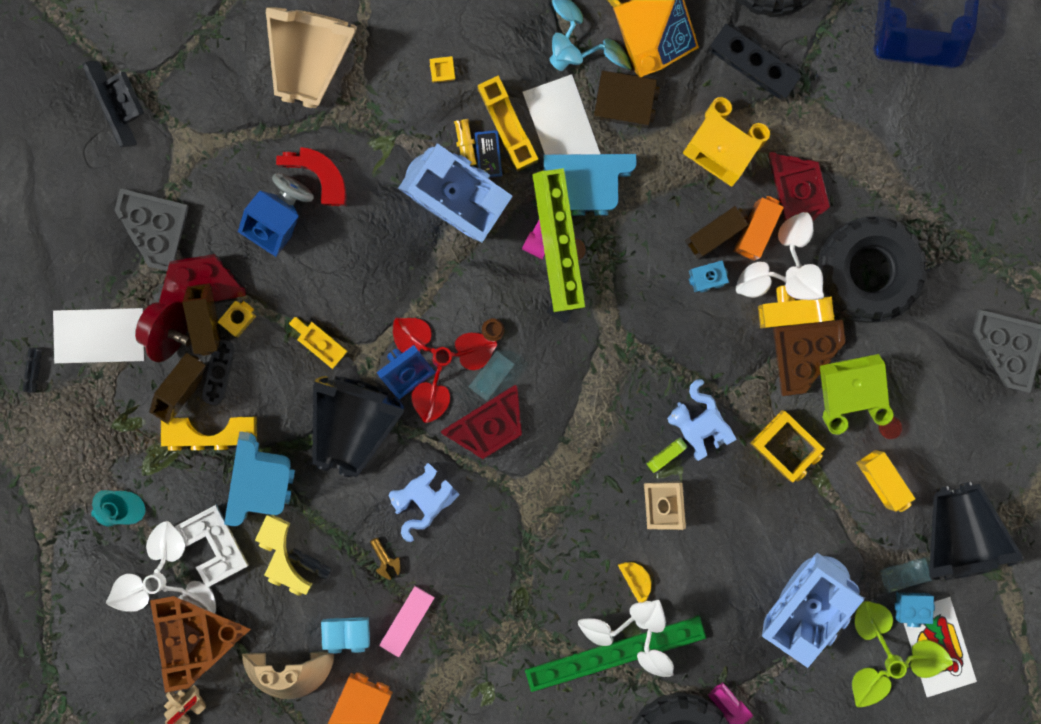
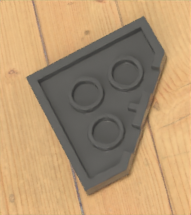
(152, 225)
(1010, 346)

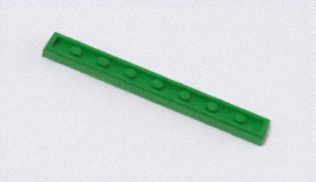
(616, 654)

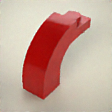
(330, 177)

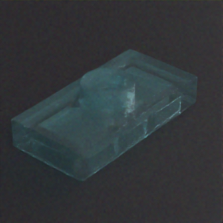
(905, 575)

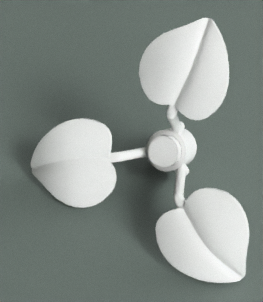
(801, 281)
(131, 593)
(647, 616)

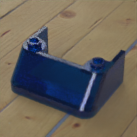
(920, 46)

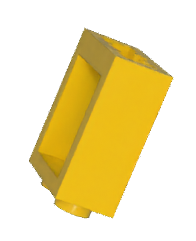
(771, 429)
(886, 481)

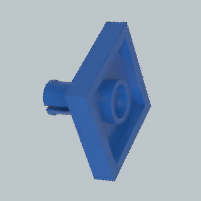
(405, 371)

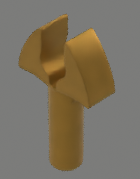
(382, 555)

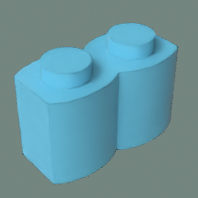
(345, 634)

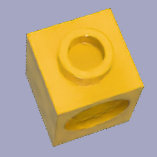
(228, 322)

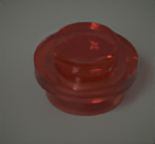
(892, 429)

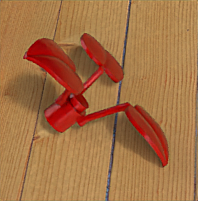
(472, 348)

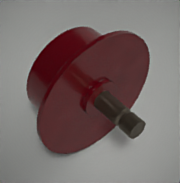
(162, 330)

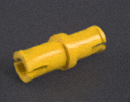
(465, 142)

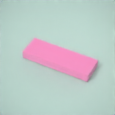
(406, 621)

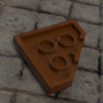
(803, 351)

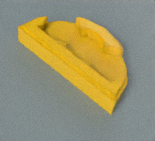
(637, 579)

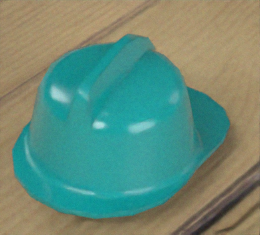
(117, 508)

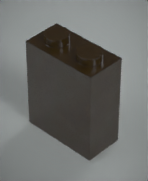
(626, 99)
(717, 231)
(201, 319)
(177, 388)

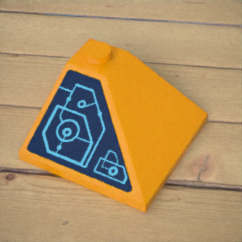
(655, 33)

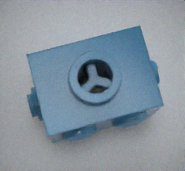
(701, 283)
(914, 608)

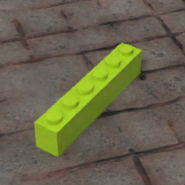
(558, 240)

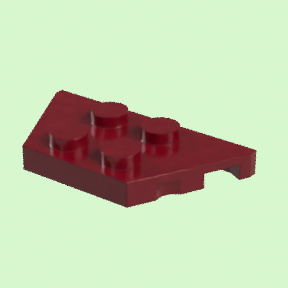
(798, 186)
(196, 272)
(488, 425)

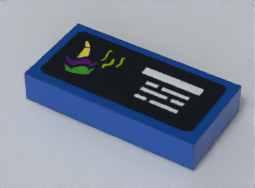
(488, 153)

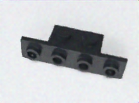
(116, 100)

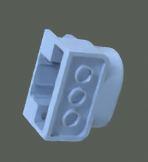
(455, 191)
(812, 609)

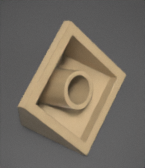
(665, 505)

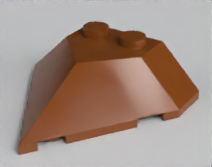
(190, 640)

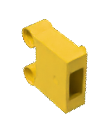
(722, 146)
(794, 312)

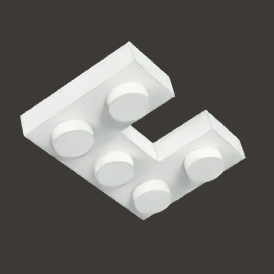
(228, 554)

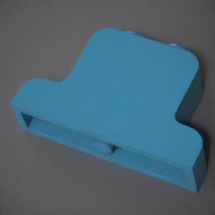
(592, 179)
(257, 481)

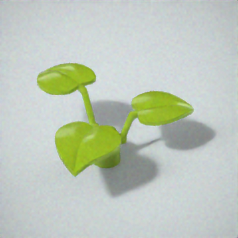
(926, 662)

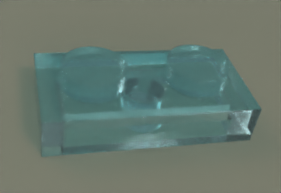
(491, 375)

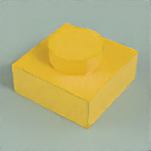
(442, 69)

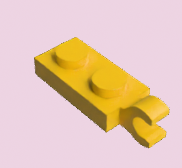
(319, 342)

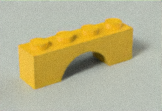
(507, 123)
(182, 433)

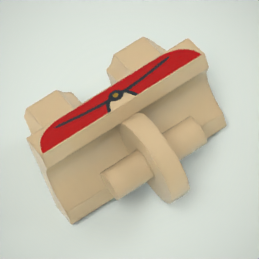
(181, 703)

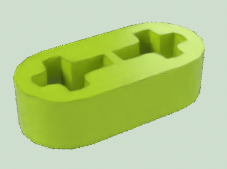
(667, 455)

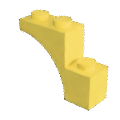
(280, 570)

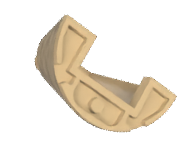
(305, 52)
(294, 680)

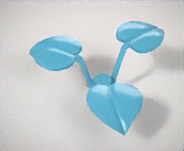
(566, 53)

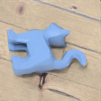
(704, 425)
(426, 498)

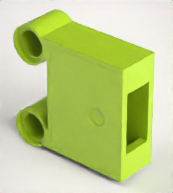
(855, 387)

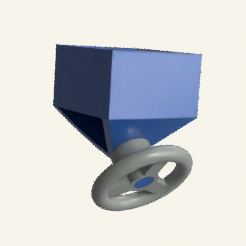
(272, 217)

